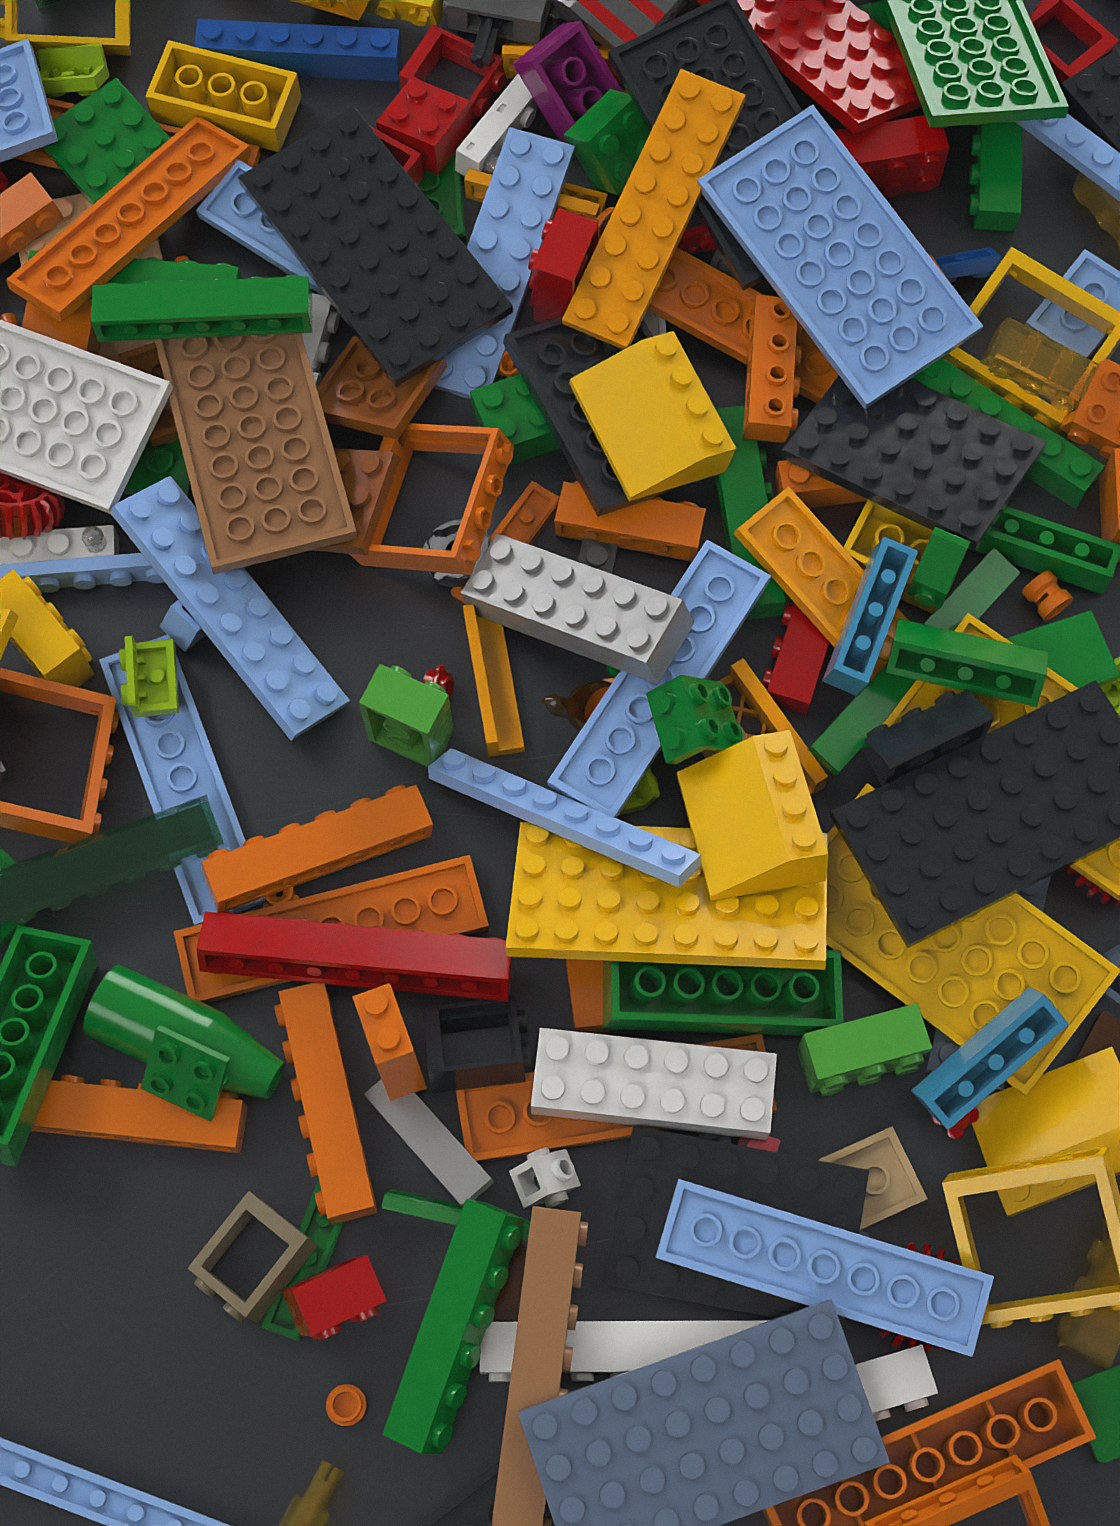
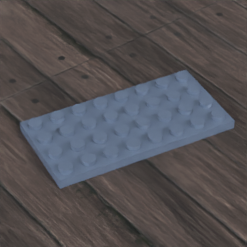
(709, 1429)

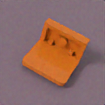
(1098, 413)

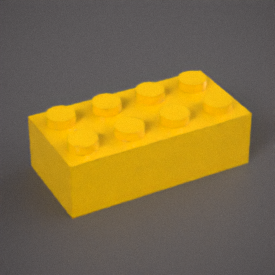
(228, 91)

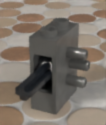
(496, 19)

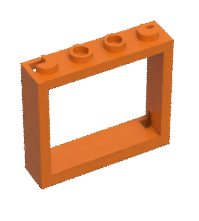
(477, 516)
(78, 699)
(971, 1496)

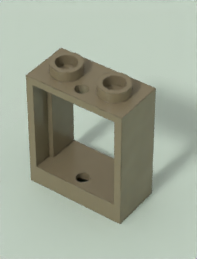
(277, 1278)

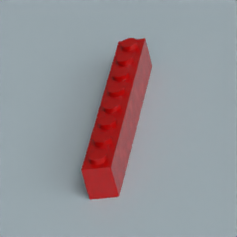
(354, 955)

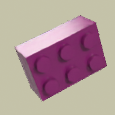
(565, 75)

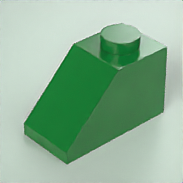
(938, 568)

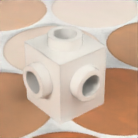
(545, 1178)

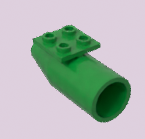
(185, 1043)

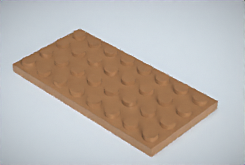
(255, 447)

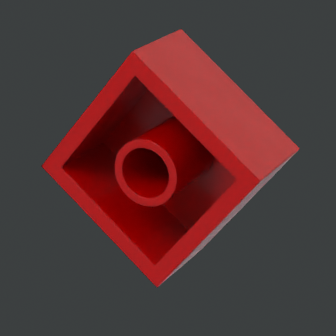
(427, 122)
(334, 1296)

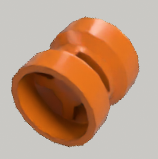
(1047, 595)

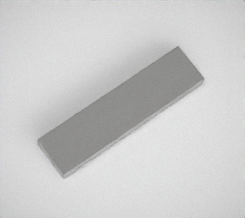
(431, 1143)

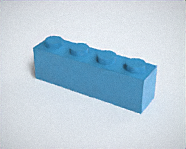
(870, 616)
(990, 1057)

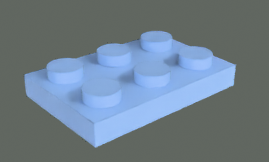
(1063, 327)

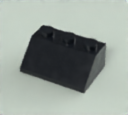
(926, 735)

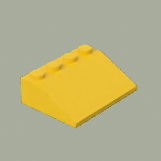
(653, 417)
(754, 818)
(1061, 1114)

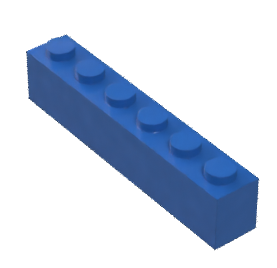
(307, 48)

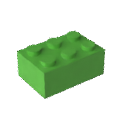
(407, 715)
(864, 1050)

